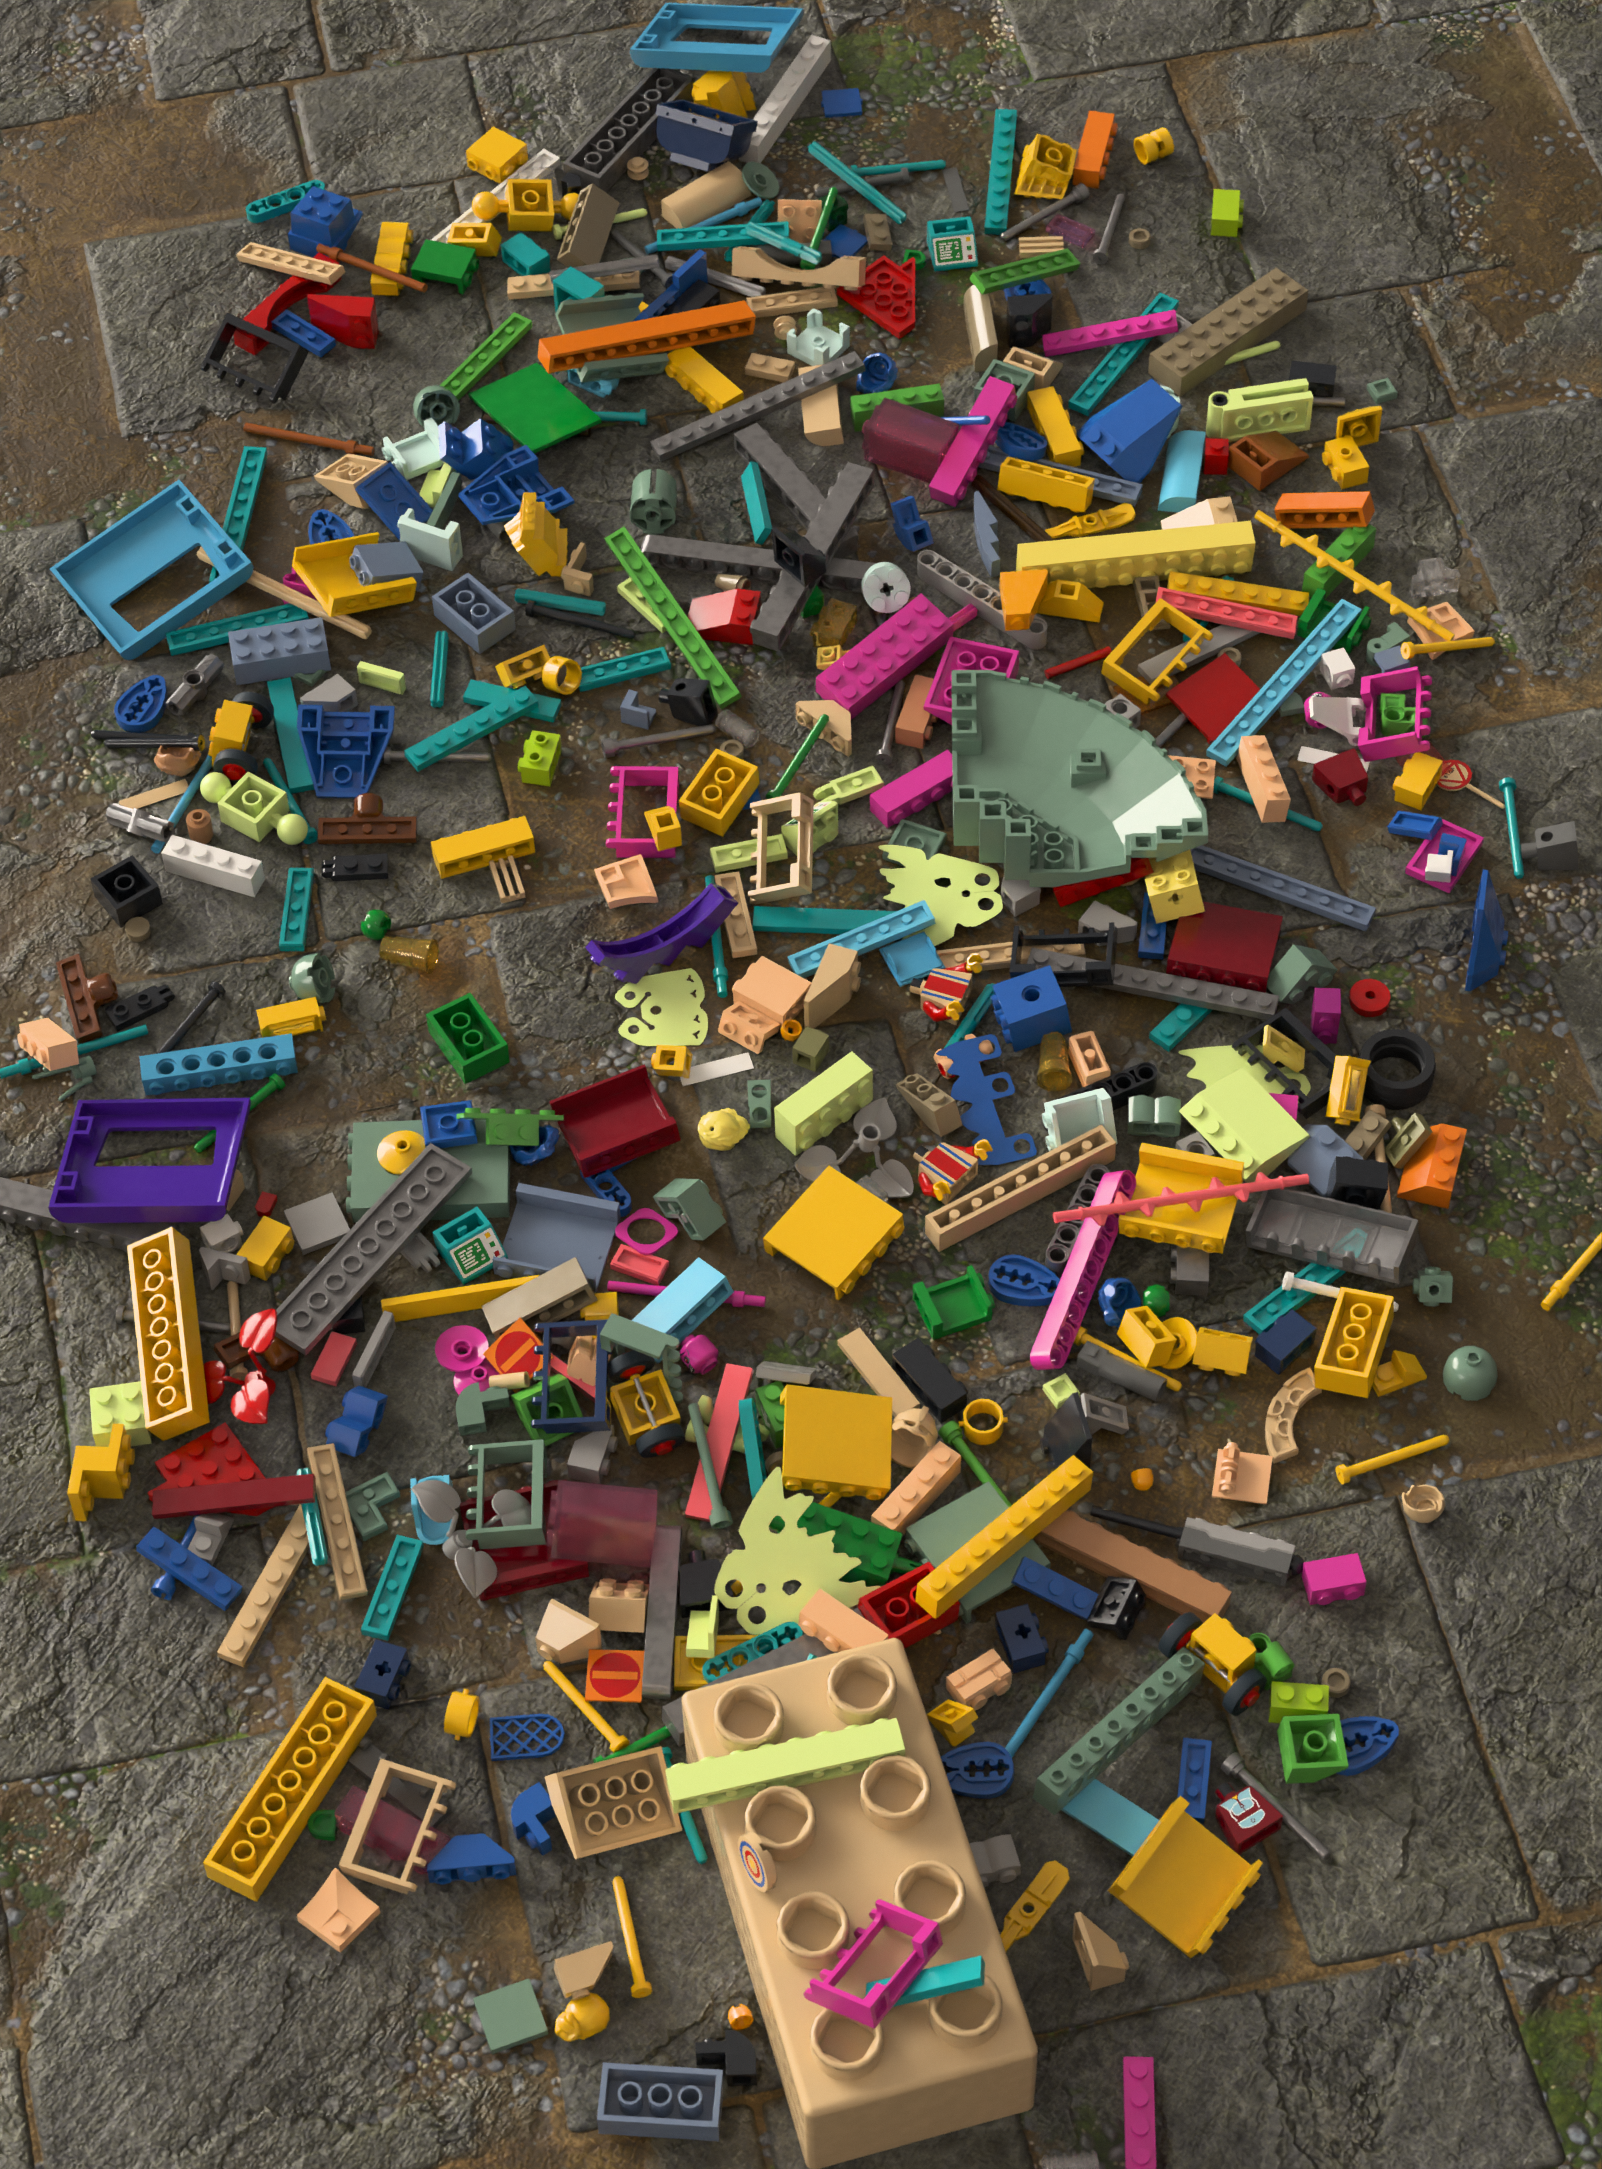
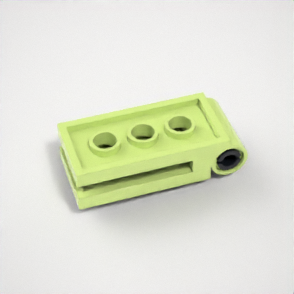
(1260, 409)

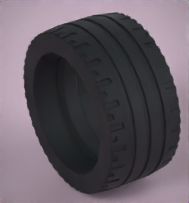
(1403, 1045)

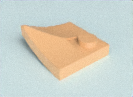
(1446, 617)
(626, 882)
(338, 1912)

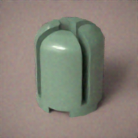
(645, 501)

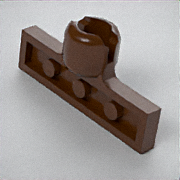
(367, 825)
(85, 996)
(279, 1355)

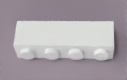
(213, 866)

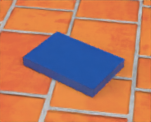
(391, 496)

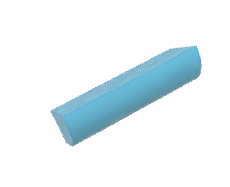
(1182, 471)
(686, 1301)
(1111, 1816)

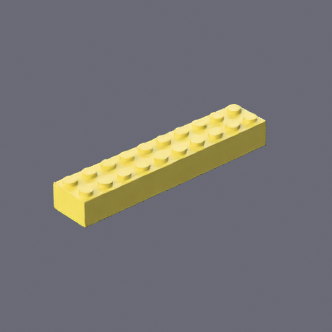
(1123, 557)

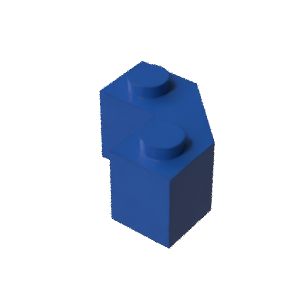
(361, 1413)

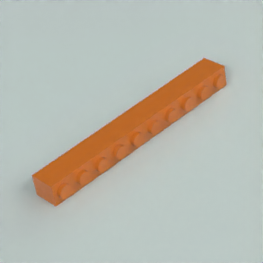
(646, 336)

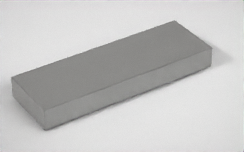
(374, 1350)

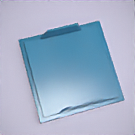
(911, 958)

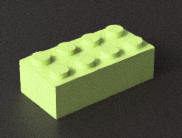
(824, 1103)

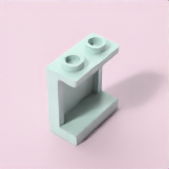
(417, 453)
(430, 543)
(1076, 1115)

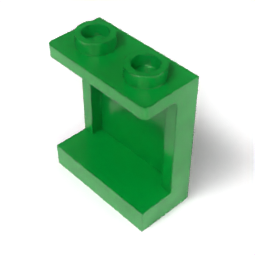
(445, 264)
(1319, 608)
(954, 1304)

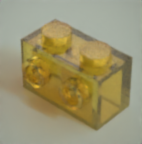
(834, 624)

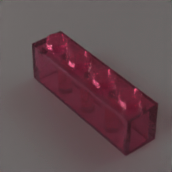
(389, 1830)

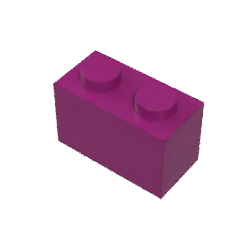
(1326, 1014)

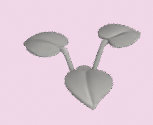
(873, 1124)
(439, 1504)

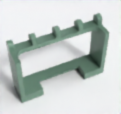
(651, 1342)
(509, 1453)

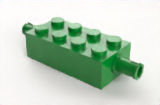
(857, 1538)

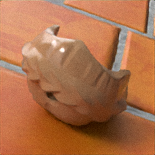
(177, 760)

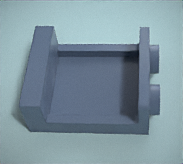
(384, 563)

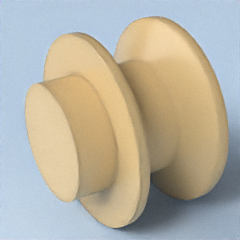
(637, 168)
(783, 325)

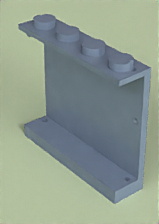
(555, 1228)

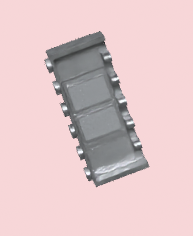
(1333, 1233)

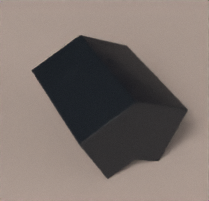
(570, 184)

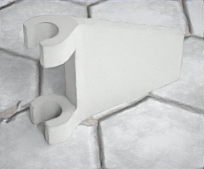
(1337, 714)

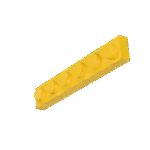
(1253, 595)

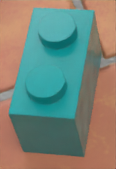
(525, 256)

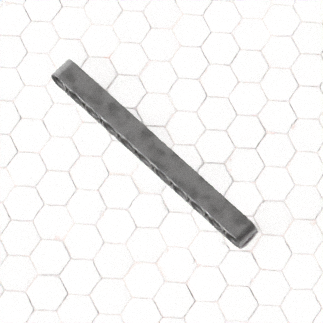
(743, 561)

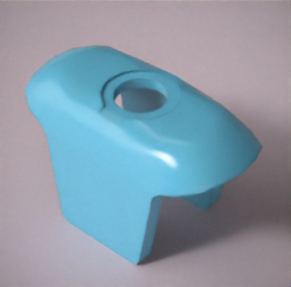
(427, 1529)

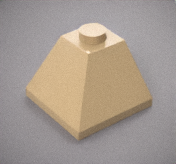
(566, 1634)
(1098, 1954)
(582, 1970)

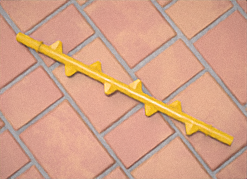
(1347, 569)

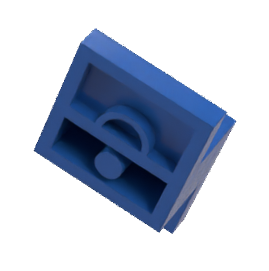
(472, 449)

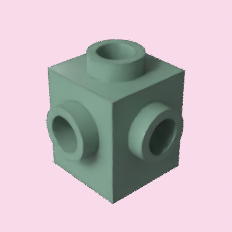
(1439, 1292)

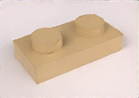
(769, 367)

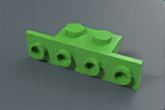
(511, 1129)

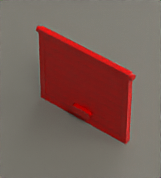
(1213, 696)

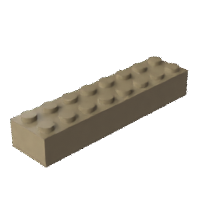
(1227, 330)

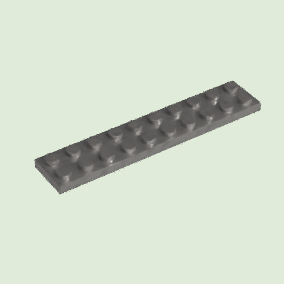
(369, 1248)

